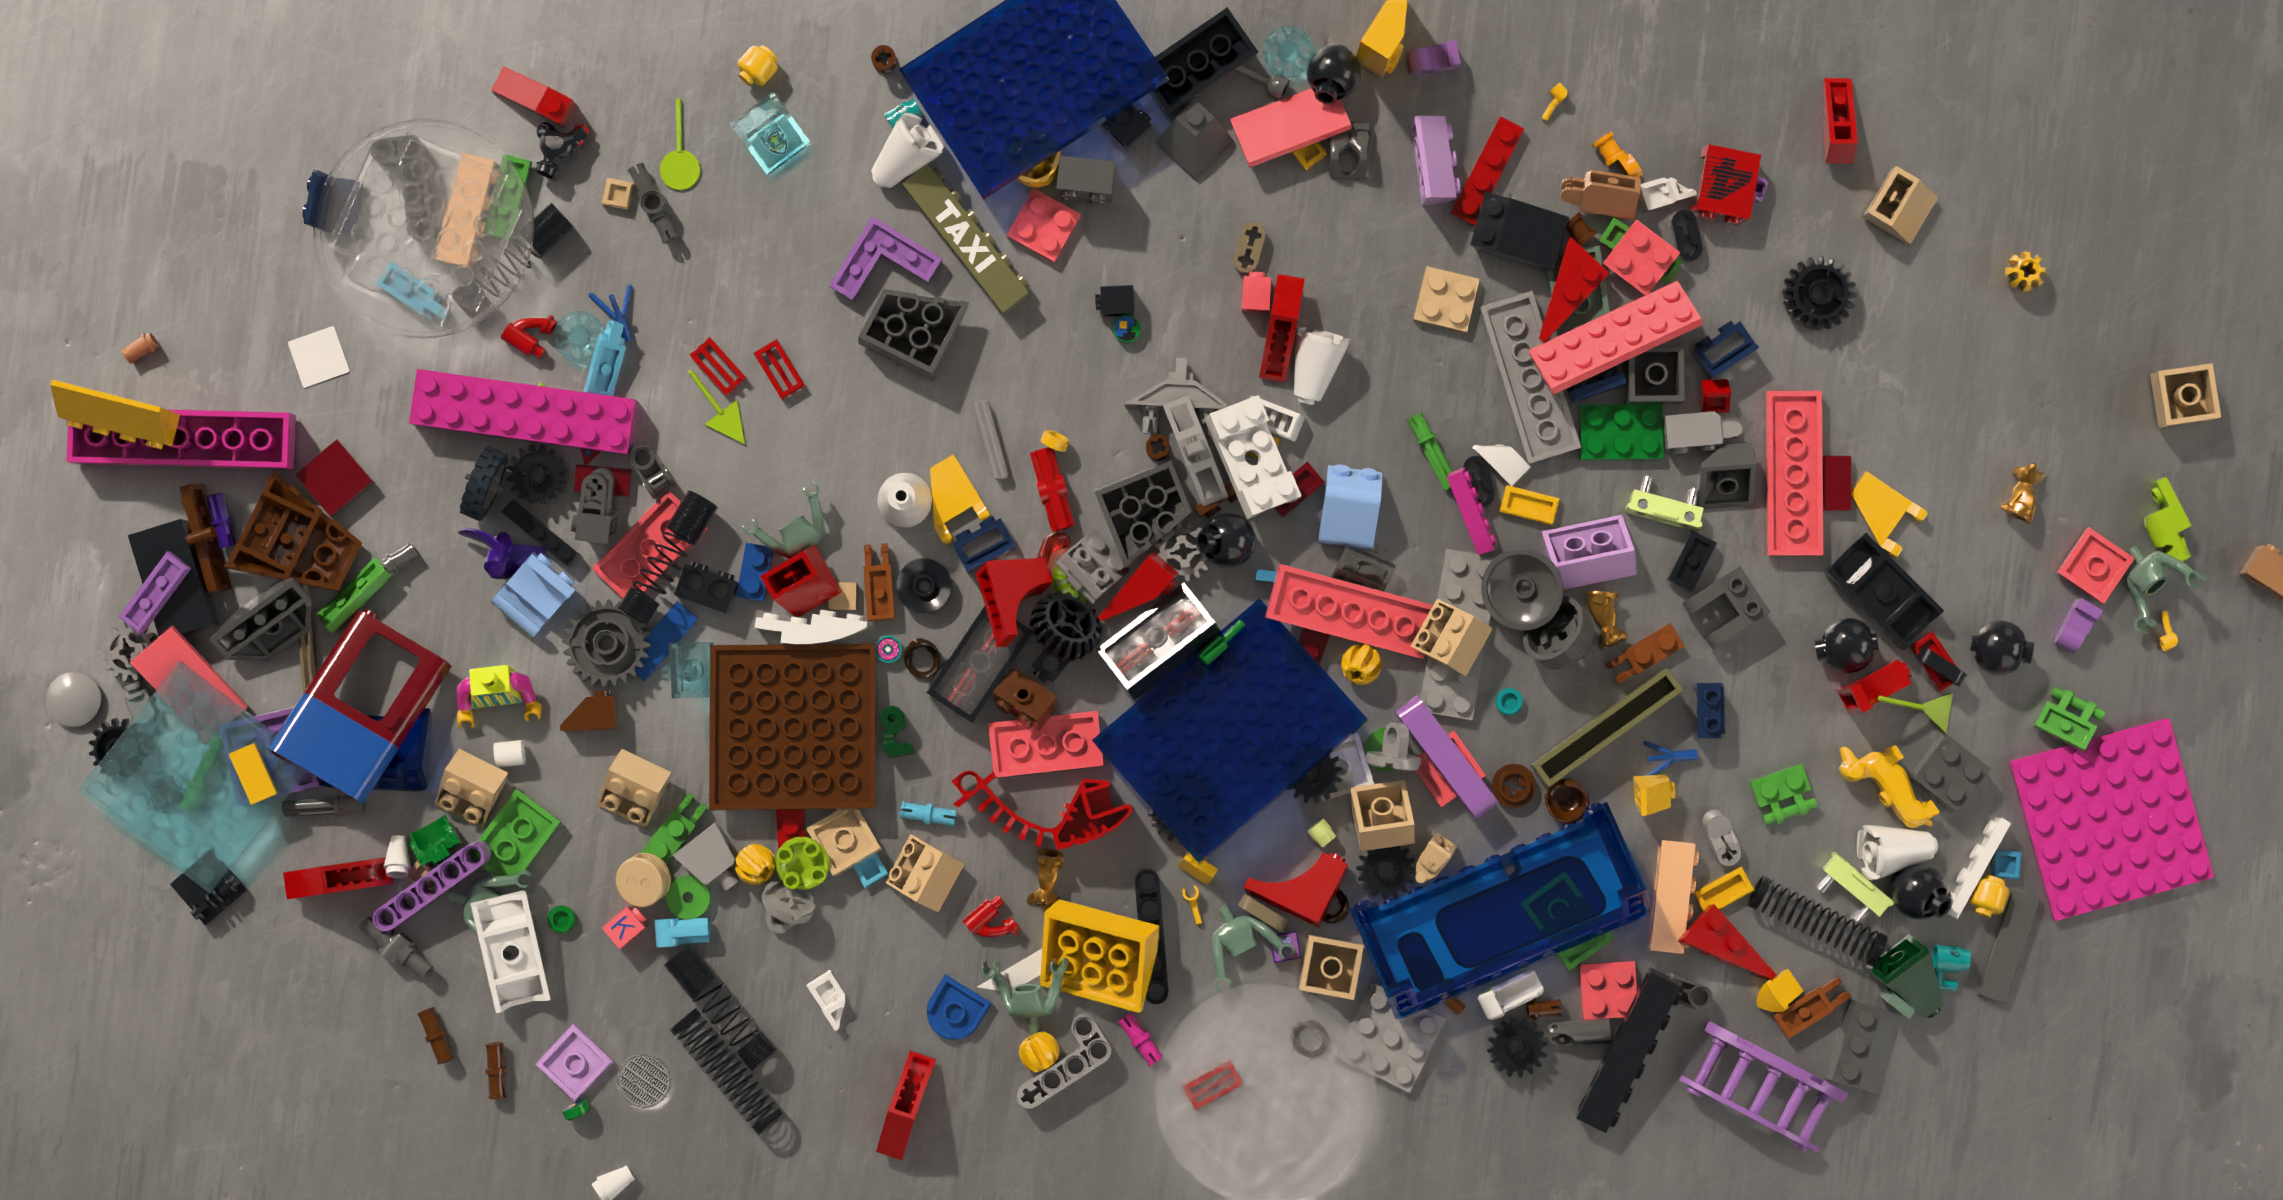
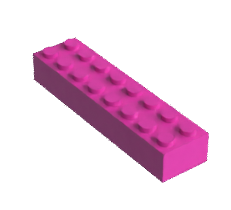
(523, 412)
(200, 441)

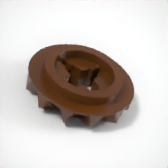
(1525, 779)

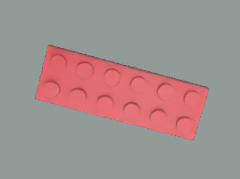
(1615, 337)
(1794, 473)
(1346, 610)

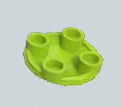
(802, 863)

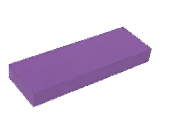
(154, 592)

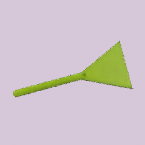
(1936, 710)

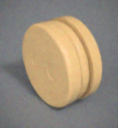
(643, 880)

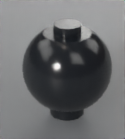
(1333, 73)
(1227, 540)
(1847, 645)
(2001, 647)
(1920, 892)

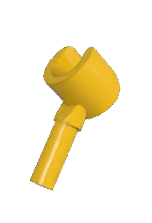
(1559, 92)
(2169, 640)
(1194, 905)

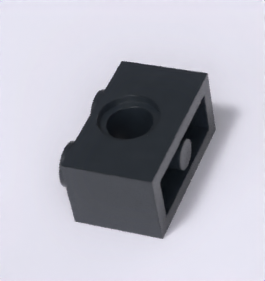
(1133, 130)

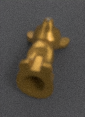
(2023, 498)
(1602, 609)
(1050, 863)

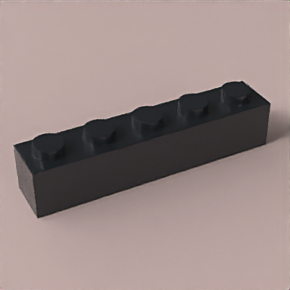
(540, 533)

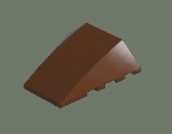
(293, 540)

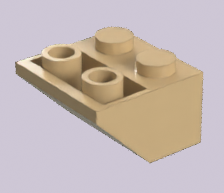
(1901, 205)
(1451, 637)
(470, 788)
(633, 788)
(924, 873)

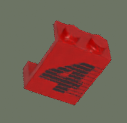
(1727, 184)

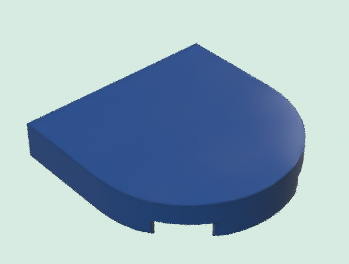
(955, 1009)

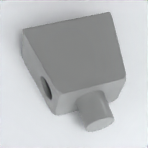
(709, 857)

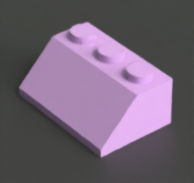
(1434, 159)
(1591, 551)

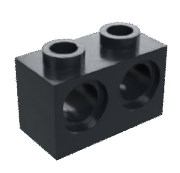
(705, 593)

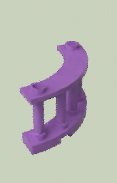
(1776, 1068)

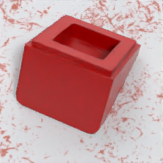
(1715, 395)

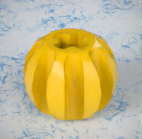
(2032, 268)
(1361, 664)
(755, 864)
(1039, 1051)

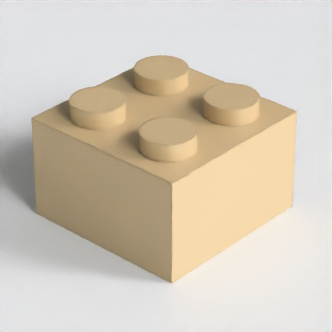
(2185, 395)
(1382, 815)
(1331, 967)

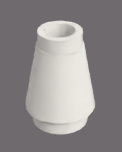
(397, 858)
(612, 1183)

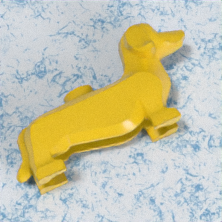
(1892, 782)

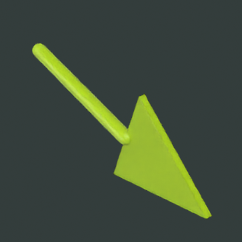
(727, 420)

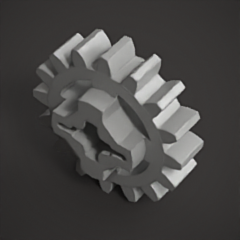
(1185, 567)
(126, 641)

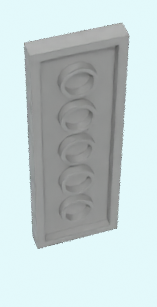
(1539, 416)
(1460, 585)

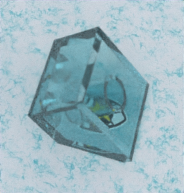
(770, 133)

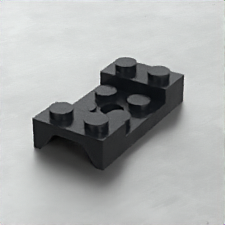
(1863, 570)

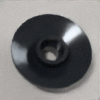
(917, 572)

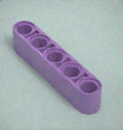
(1446, 757)
(420, 891)

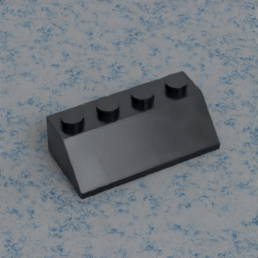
(1202, 59)

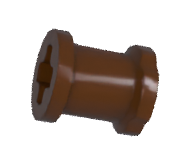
(889, 52)
(1580, 230)
(1149, 449)

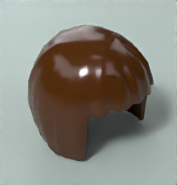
(1567, 801)

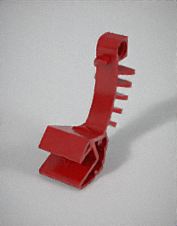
(1086, 816)

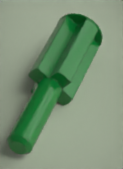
(1218, 644)

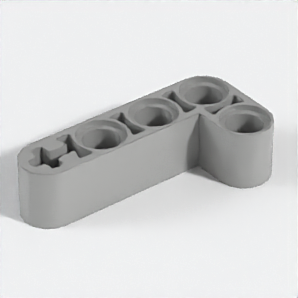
(1061, 1067)

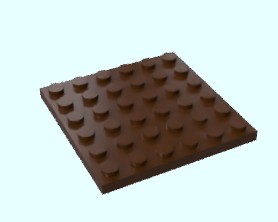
(792, 727)

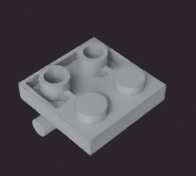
(1091, 566)

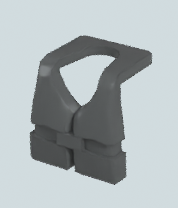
(1358, 139)

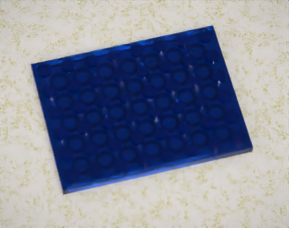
(1030, 82)
(1231, 734)

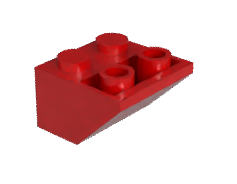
(801, 582)

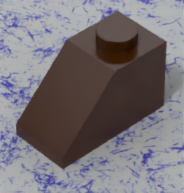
(594, 714)

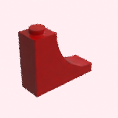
(1281, 328)
(1005, 586)
(1863, 692)
(336, 878)
(1306, 895)
(905, 1105)

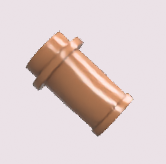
(141, 347)

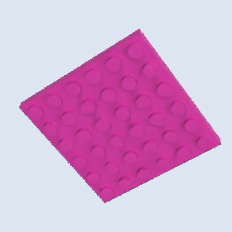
(2111, 819)

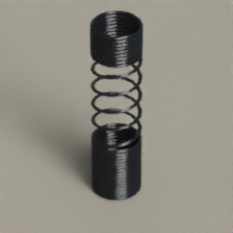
(549, 229)
(688, 525)
(695, 976)

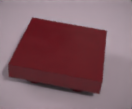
(334, 478)

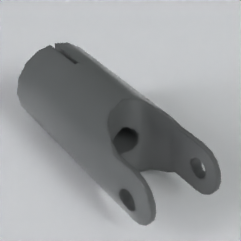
(1580, 1032)

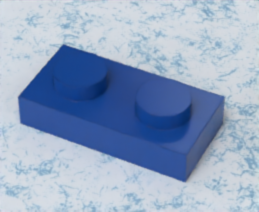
(755, 562)

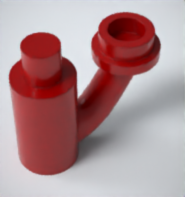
(524, 342)
(985, 913)

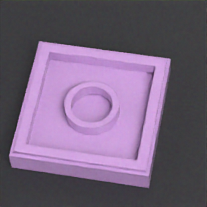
(574, 1062)

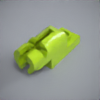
(2168, 521)

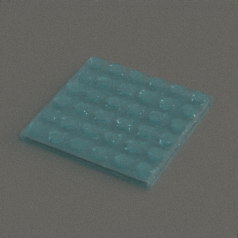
(176, 782)

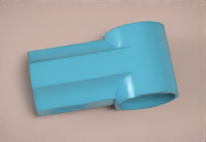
(674, 932)

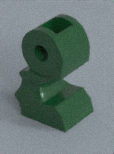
(895, 722)

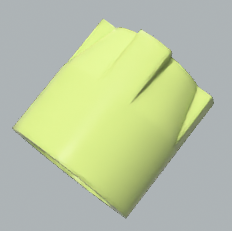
(1321, 832)

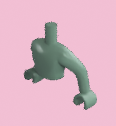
(797, 533)
(2150, 577)
(480, 890)
(1237, 937)
(1027, 999)

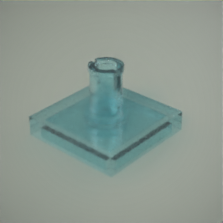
(689, 669)

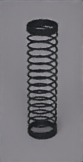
(1876, 948)
(685, 1023)

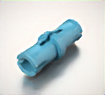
(928, 814)

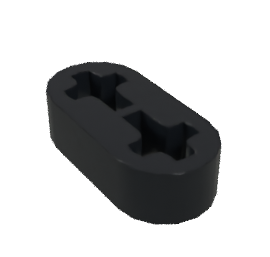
(1693, 235)
(1485, 478)
(1941, 666)

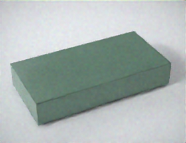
(1897, 1003)

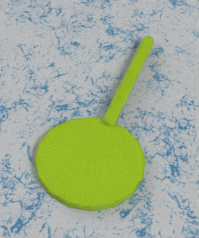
(679, 167)

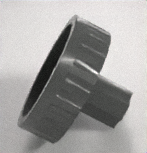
(1568, 641)

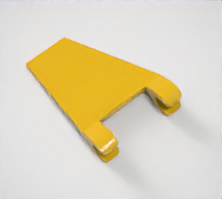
(952, 496)
(1883, 509)

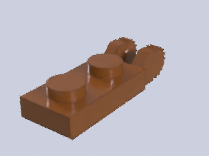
(878, 586)
(1648, 652)
(1809, 1009)

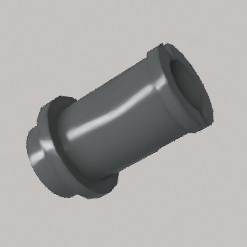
(400, 558)

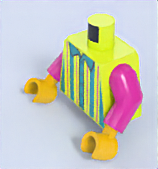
(493, 688)

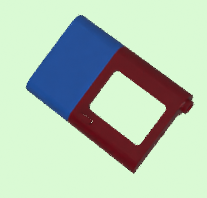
(341, 741)

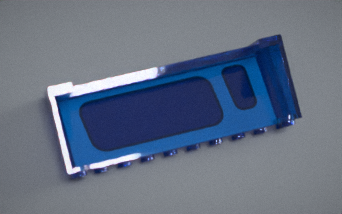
(1494, 924)

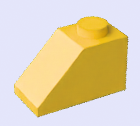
(1653, 793)

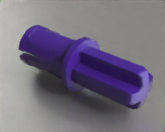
(221, 520)

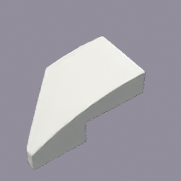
(1663, 193)
(1504, 461)
(829, 997)

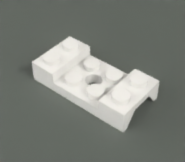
(1243, 430)
(503, 923)

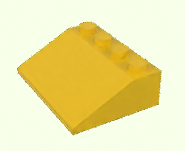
(1382, 44)
(114, 414)
(1106, 954)

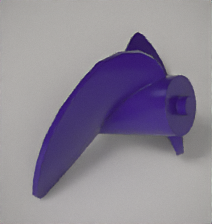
(503, 556)

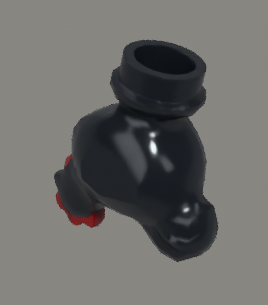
(558, 147)

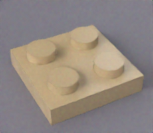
(1446, 299)
(845, 839)

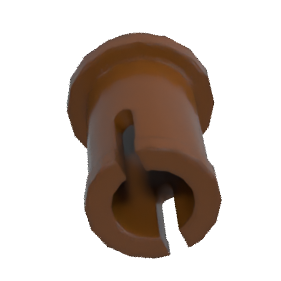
(1543, 1008)

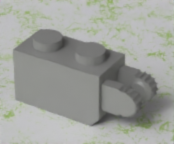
(1697, 431)

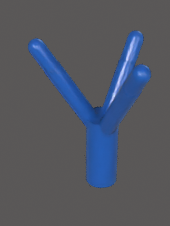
(617, 315)
(1670, 756)

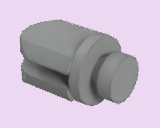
(137, 698)

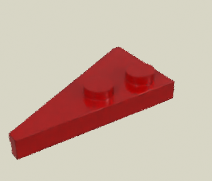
(1574, 283)
(1719, 938)

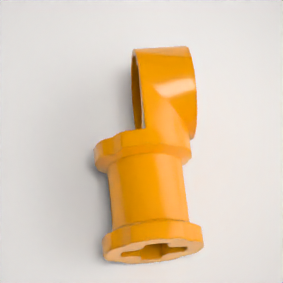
(1613, 153)

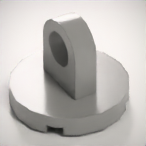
(1394, 750)
(787, 905)

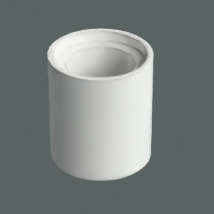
(509, 753)

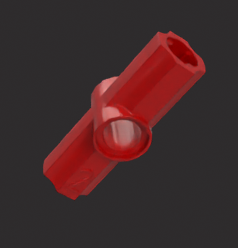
(1052, 489)

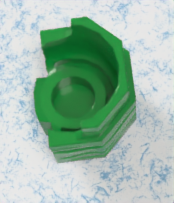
(434, 842)

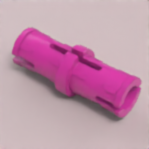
(1140, 1039)

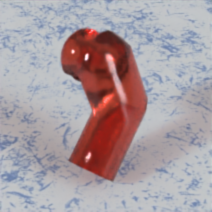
(1053, 543)

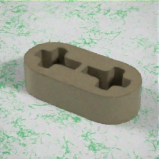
(1243, 246)
(1263, 912)

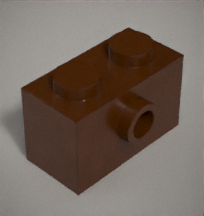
(1025, 699)

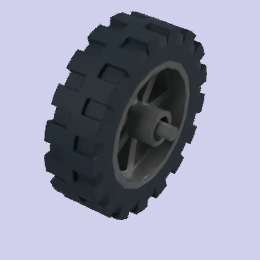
(483, 483)

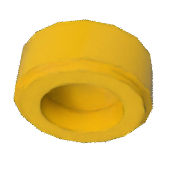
(1055, 440)

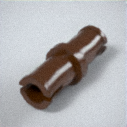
(436, 1035)
(496, 1070)

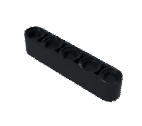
(1153, 894)

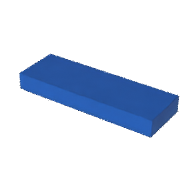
(668, 630)

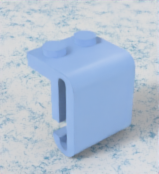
(1350, 507)
(534, 593)

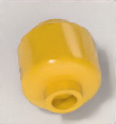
(757, 65)
(1989, 896)

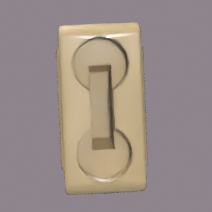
(1434, 858)

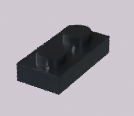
(1691, 561)

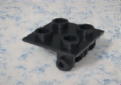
(208, 905)

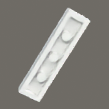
(1980, 858)

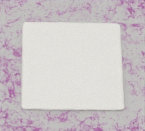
(318, 356)

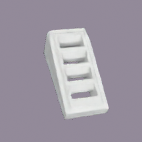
(1295, 426)

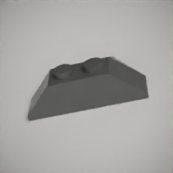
(266, 623)

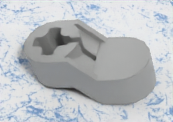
(1725, 850)

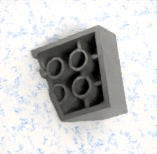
(912, 329)
(1143, 508)

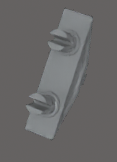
(1176, 386)
(1195, 450)

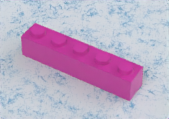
(1472, 511)

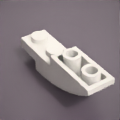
(823, 627)

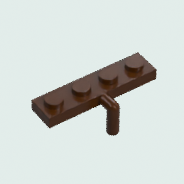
(205, 538)

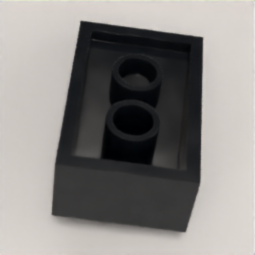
(1519, 231)

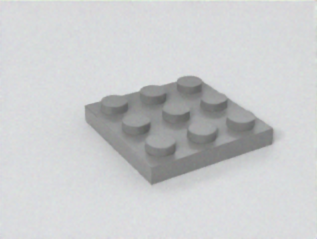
(1395, 1045)

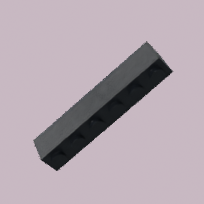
(1628, 1050)

